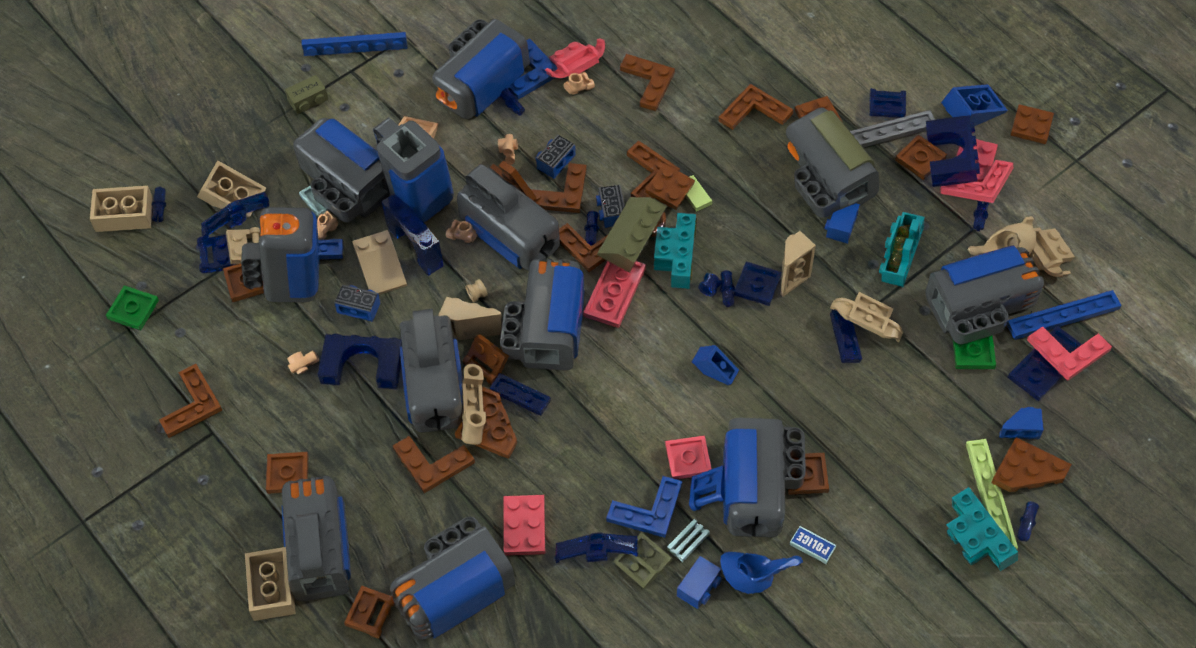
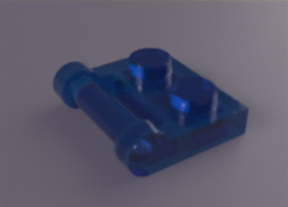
(887, 103)
(220, 254)

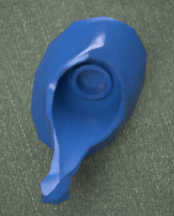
(753, 572)

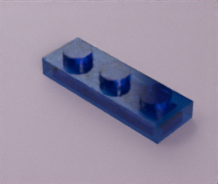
(845, 338)
(520, 394)

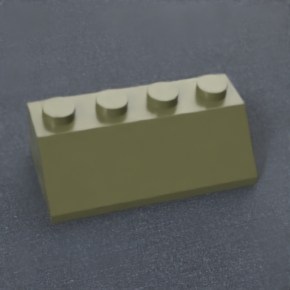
(631, 231)

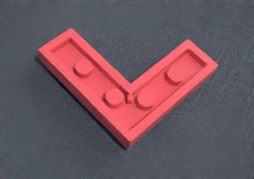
(985, 191)
(1064, 362)

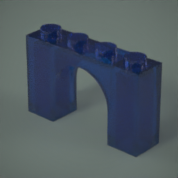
(962, 167)
(403, 220)
(340, 348)

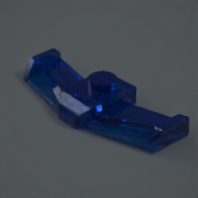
(234, 213)
(596, 546)

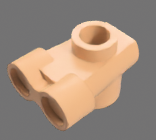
(578, 82)
(507, 146)
(325, 223)
(461, 230)
(299, 363)

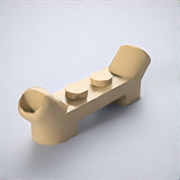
(472, 405)

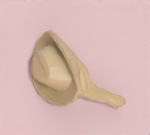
(1016, 234)

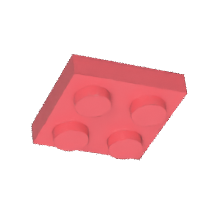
(687, 457)

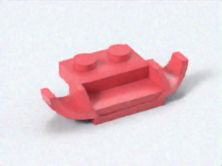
(575, 58)

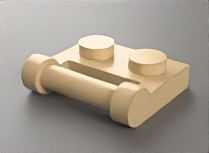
(237, 239)

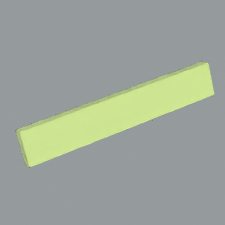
(990, 494)

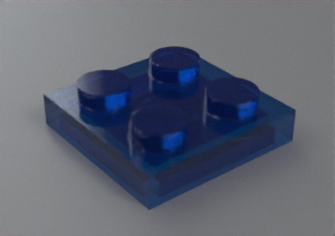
(757, 283)

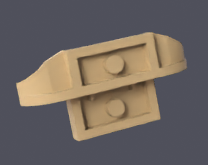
(1049, 250)
(869, 315)

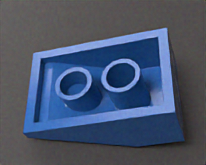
(976, 101)

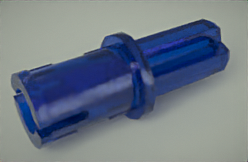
(512, 102)
(158, 204)
(980, 215)
(591, 227)
(727, 288)
(1027, 521)

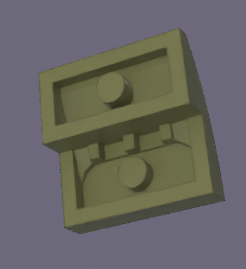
(647, 565)

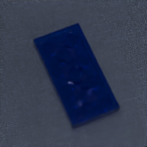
(1035, 373)

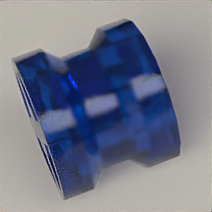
(709, 285)

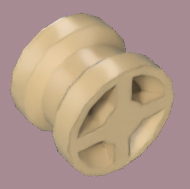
(476, 290)

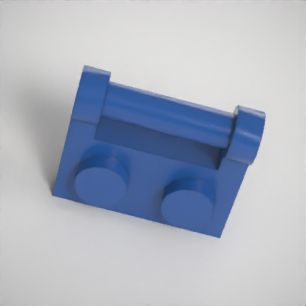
(706, 483)

